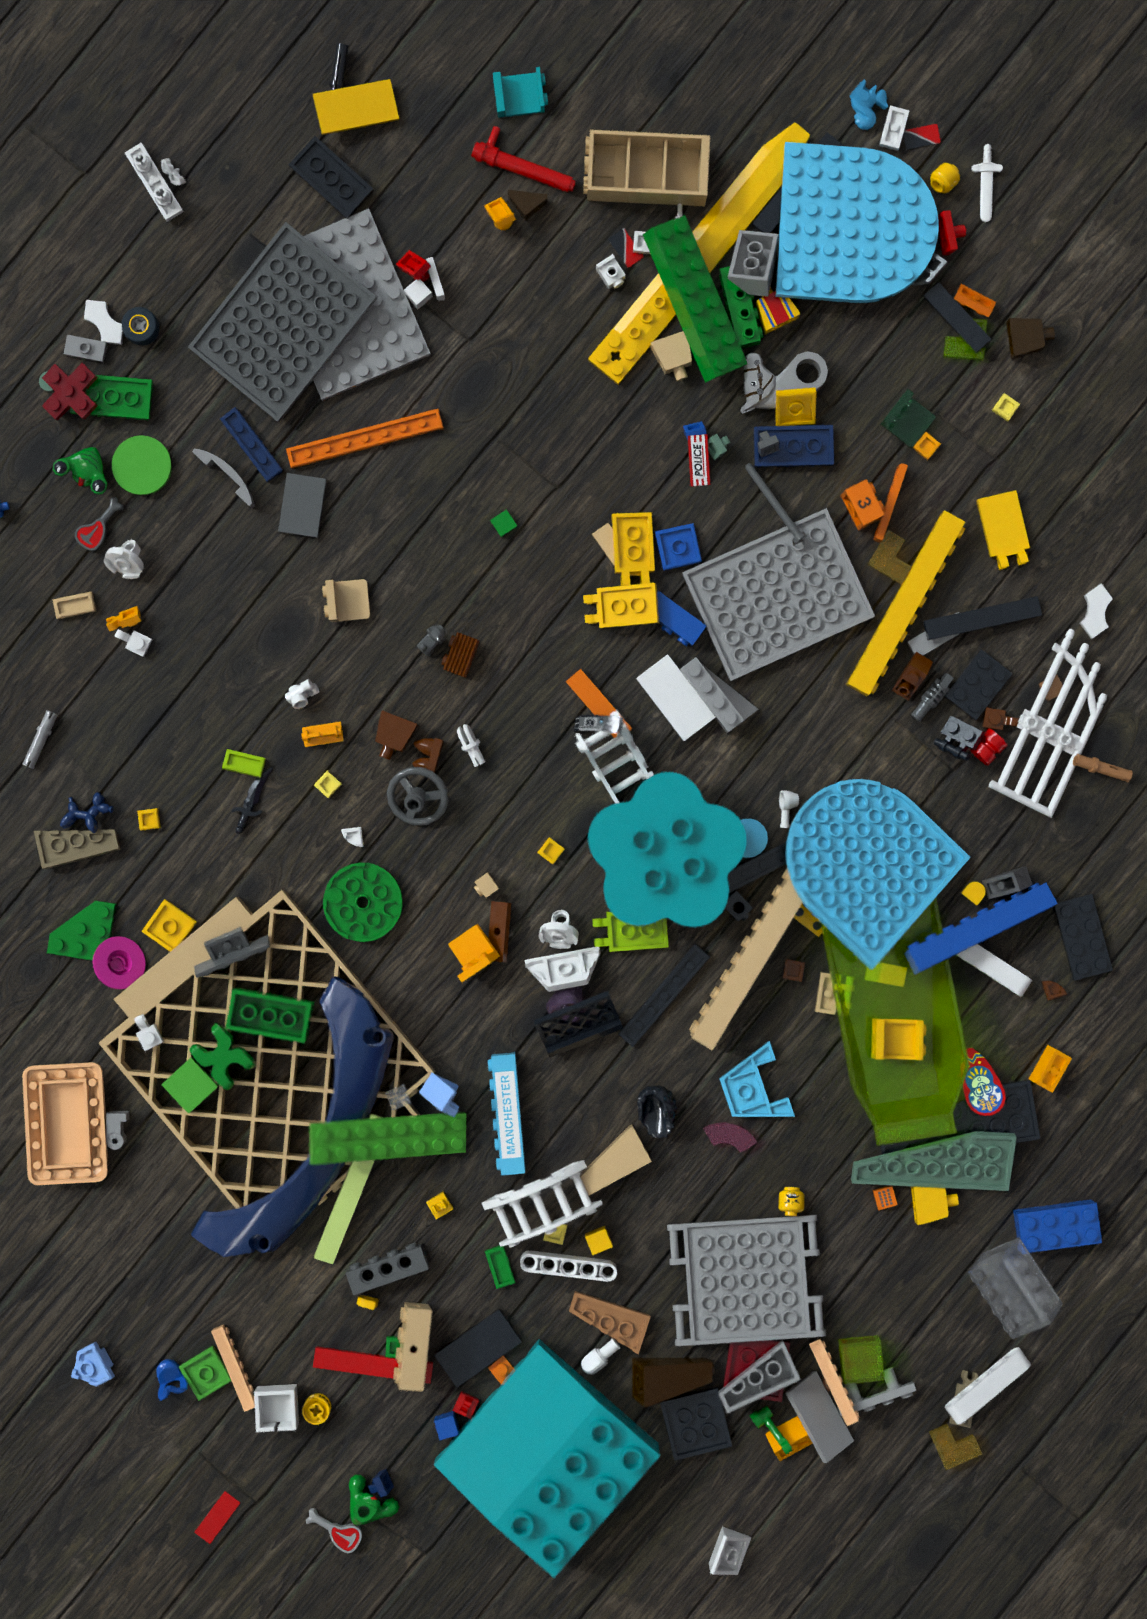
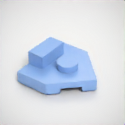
(93, 1365)

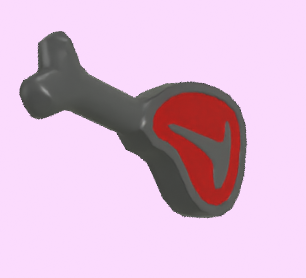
(93, 535)

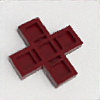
(69, 391)

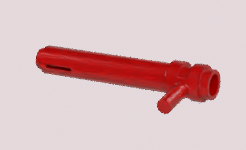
(494, 157)

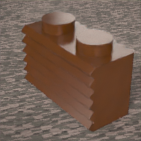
(461, 654)

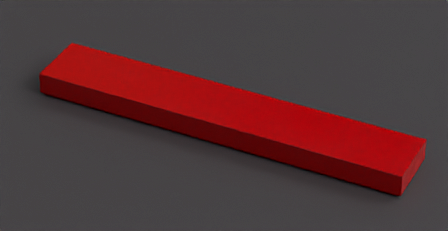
(360, 1363)

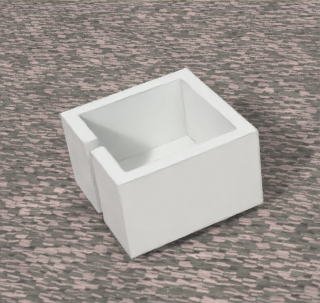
(276, 1405)

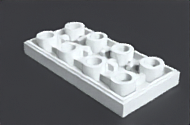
(675, 697)

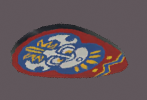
(982, 1086)

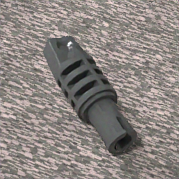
(932, 696)

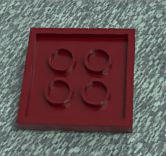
(743, 1355)

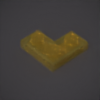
(885, 558)
(953, 1452)

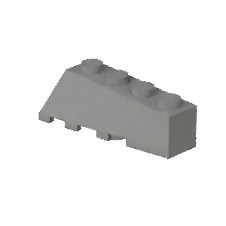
(720, 698)

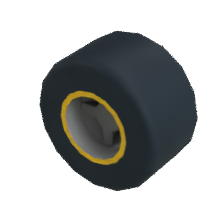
(134, 329)

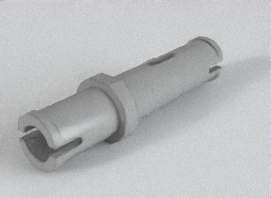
(40, 738)

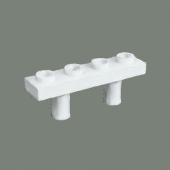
(154, 182)

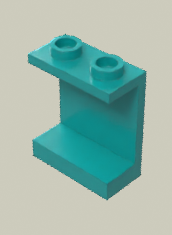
(520, 94)

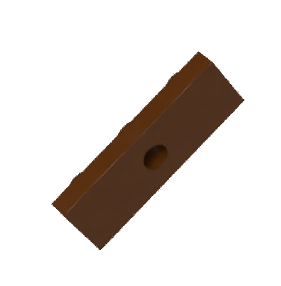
(499, 928)

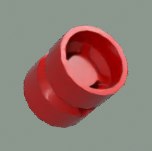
(989, 746)

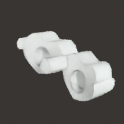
(173, 173)

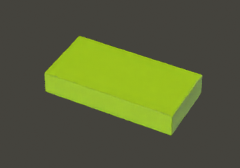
(244, 763)

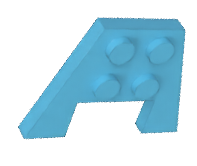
(746, 1090)

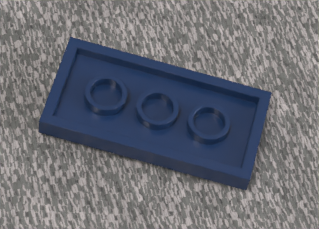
(797, 446)

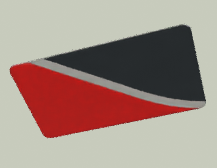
(921, 136)
(624, 247)

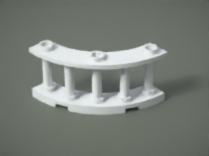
(631, 754)
(533, 1190)

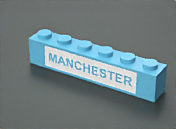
(507, 1113)

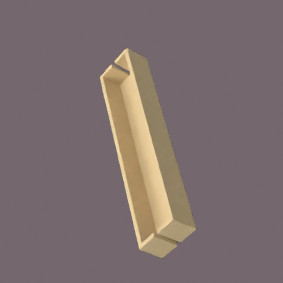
(746, 964)

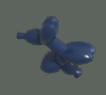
(91, 823)

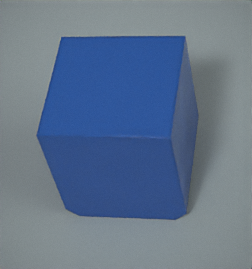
(446, 1425)

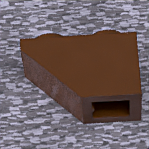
(912, 676)

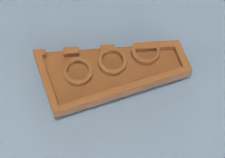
(612, 1319)

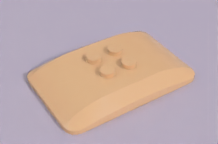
(65, 1123)

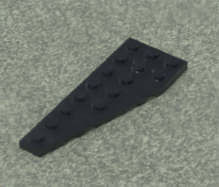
(1015, 1117)

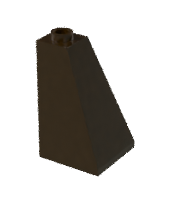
(667, 1377)

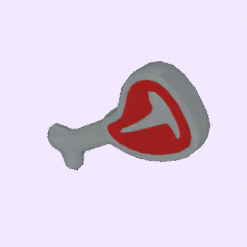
(343, 1536)

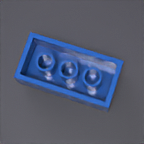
(1058, 1225)

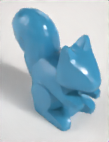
(862, 102)

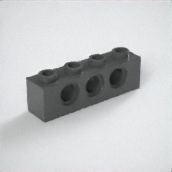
(360, 1283)

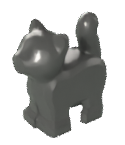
(434, 637)

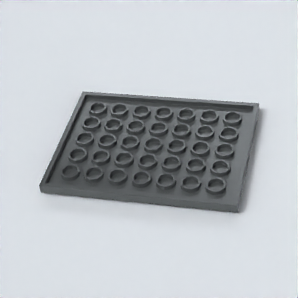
(282, 322)

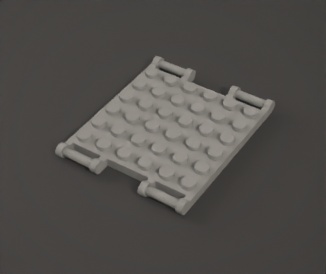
(746, 1280)

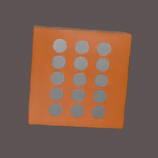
(885, 1197)

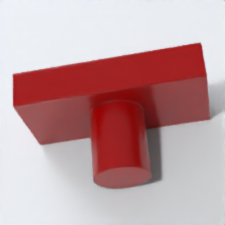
(949, 233)
(414, 266)

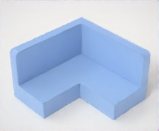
(440, 1093)

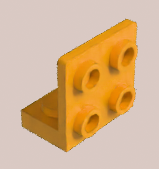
(473, 951)

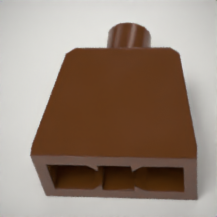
(393, 733)

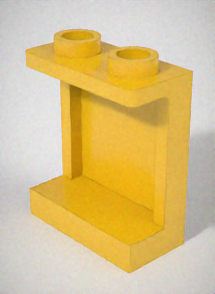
(898, 1039)

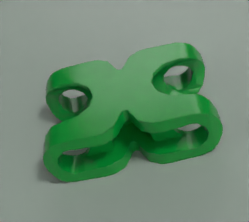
(222, 1056)

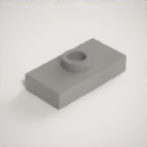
(85, 348)

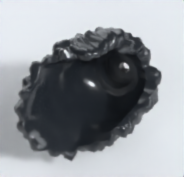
(657, 1110)

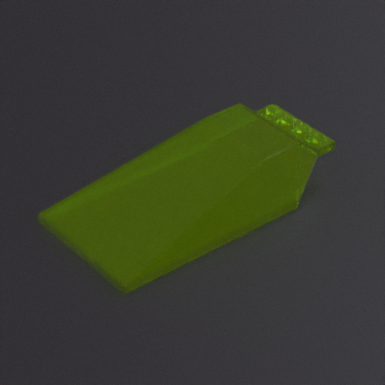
(900, 1095)

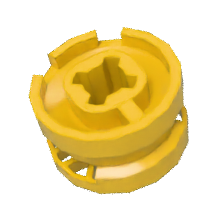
(316, 1409)

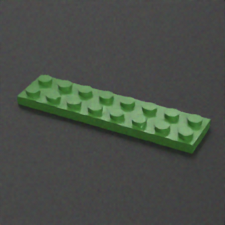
(387, 1138)

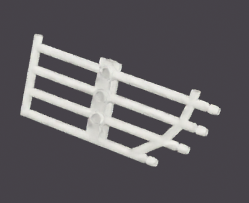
(1051, 733)

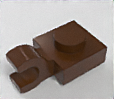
(996, 719)

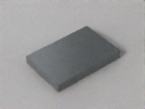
(302, 505)

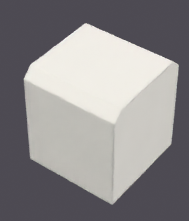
(418, 293)

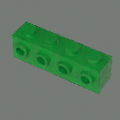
(740, 312)

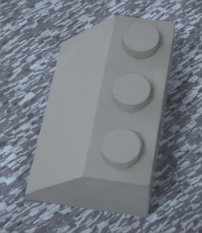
(754, 261)

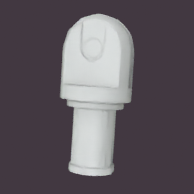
(470, 744)
(598, 1357)

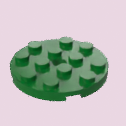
(383, 905)

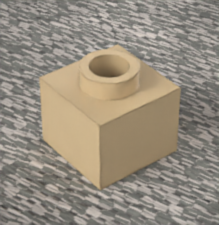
(485, 885)

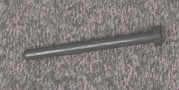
(798, 536)

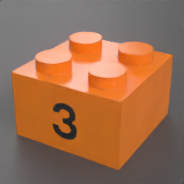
(863, 504)

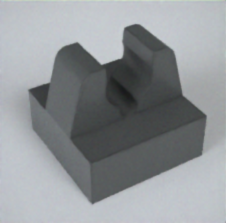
(767, 444)

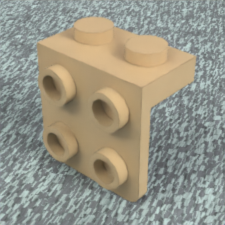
(346, 600)

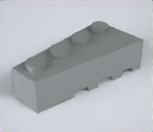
(761, 1378)

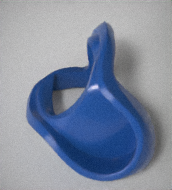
(167, 1372)

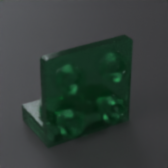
(908, 419)

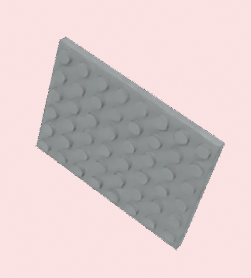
(388, 331)
(778, 595)

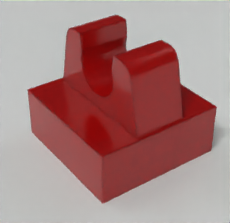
(465, 1405)

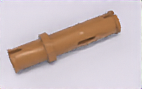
(1094, 765)

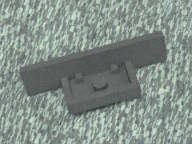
(228, 949)

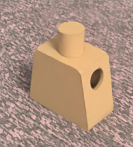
(673, 354)

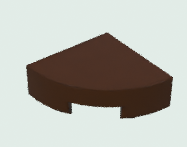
(1053, 990)

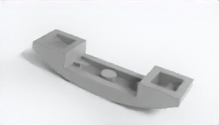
(209, 459)

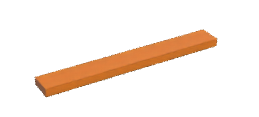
(364, 438)

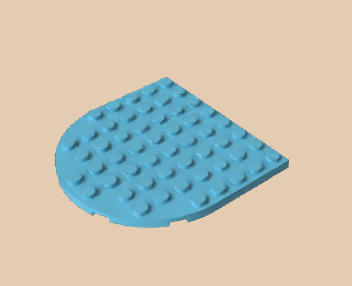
(851, 224)
(868, 863)

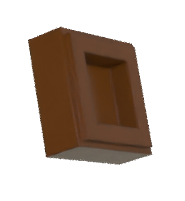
(793, 970)

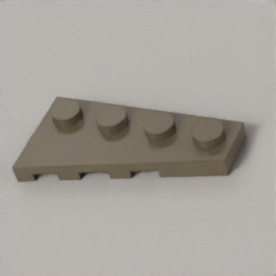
(65, 847)

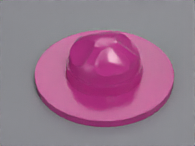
(118, 962)

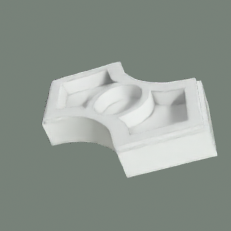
(110, 330)
(1097, 602)

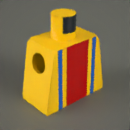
(775, 311)

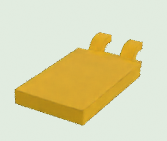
(1004, 528)
(633, 546)
(624, 605)

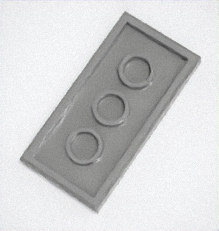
(819, 1417)

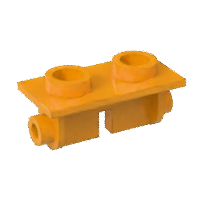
(322, 734)

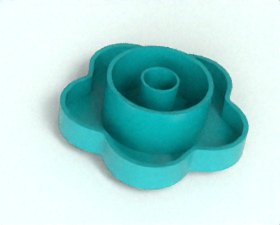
(666, 853)

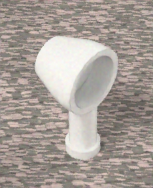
(787, 801)

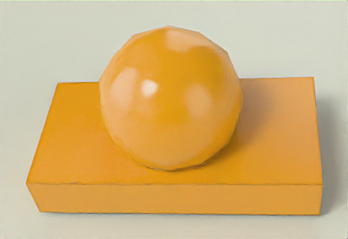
(500, 214)

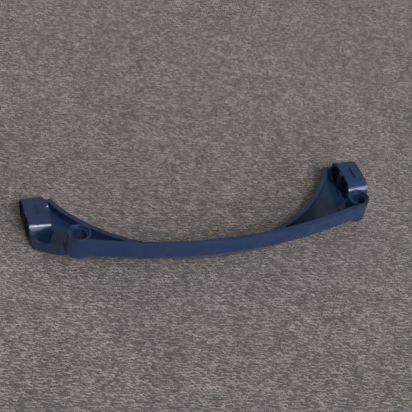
(357, 1080)

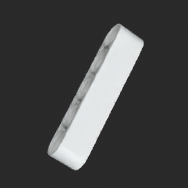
(996, 969)
(576, 1272)
(987, 1385)

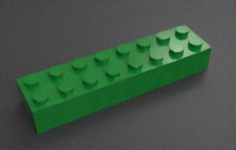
(694, 298)

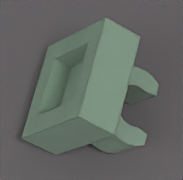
(717, 446)

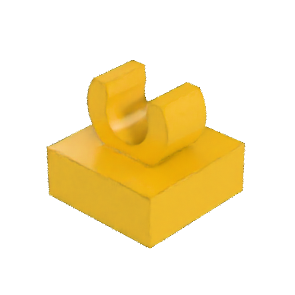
(439, 1205)

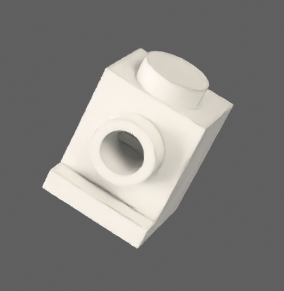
(610, 280)

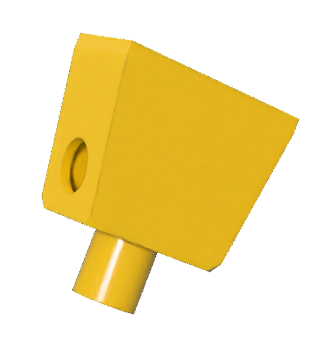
(931, 1203)

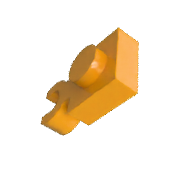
(125, 618)

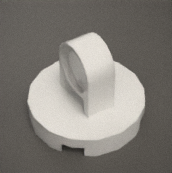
(125, 560)
(559, 934)

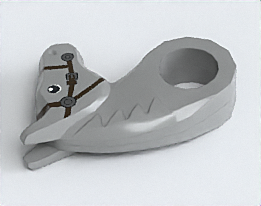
(761, 384)

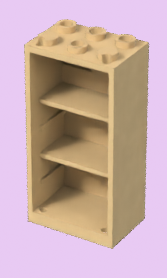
(646, 167)

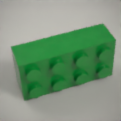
(269, 1015)

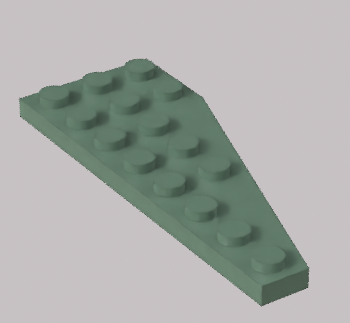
(957, 1162)

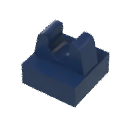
(381, 1483)

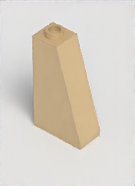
(616, 1161)

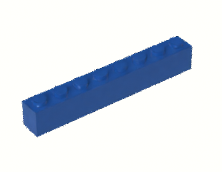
(980, 928)

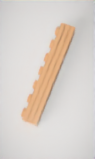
(234, 1367)
(834, 1382)

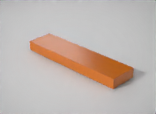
(890, 502)
(591, 696)

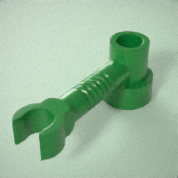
(764, 1417)

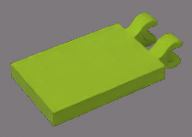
(631, 937)

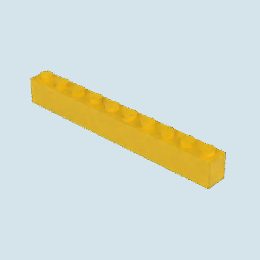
(905, 603)

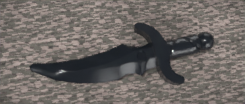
(251, 800)

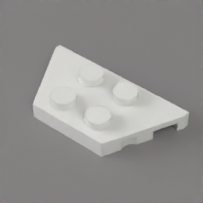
(564, 969)

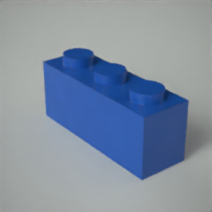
(678, 621)

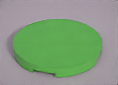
(141, 465)

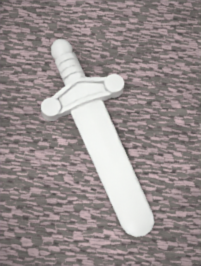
(986, 169)

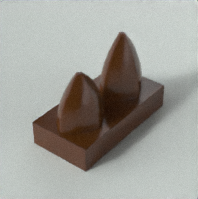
(431, 748)

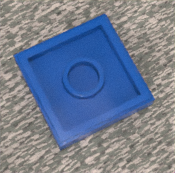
(678, 546)

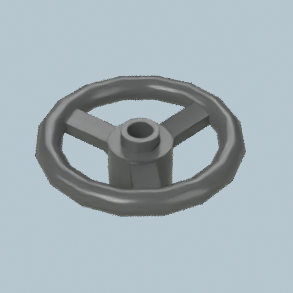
(417, 796)

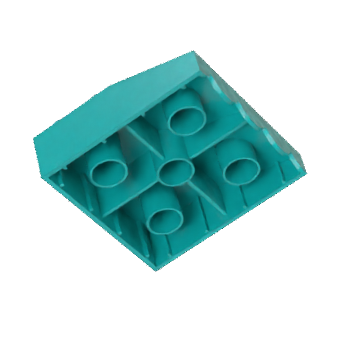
(547, 1458)

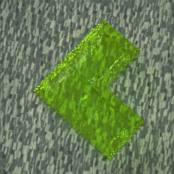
(956, 347)

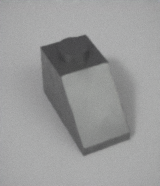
(1007, 882)

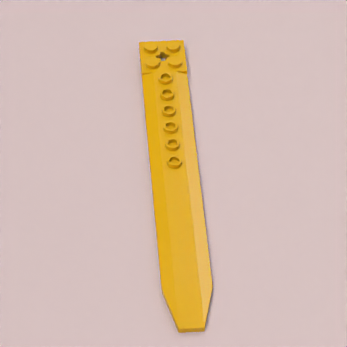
(714, 238)

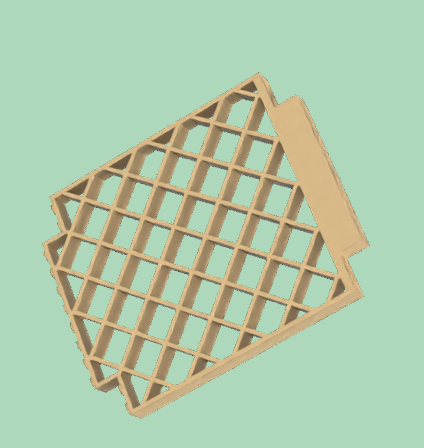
(173, 972)

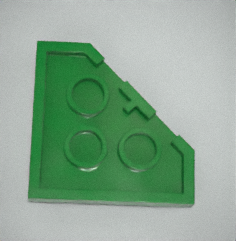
(83, 932)

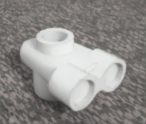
(299, 693)

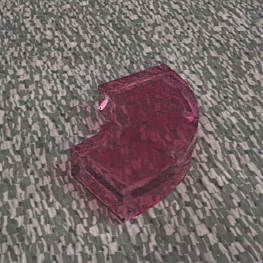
(731, 1134)

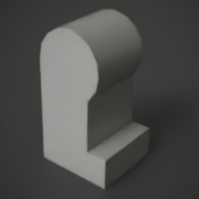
(115, 1128)

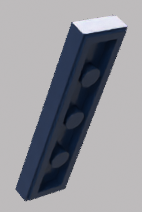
(251, 444)

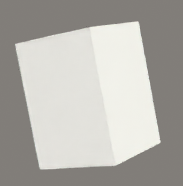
(728, 1552)

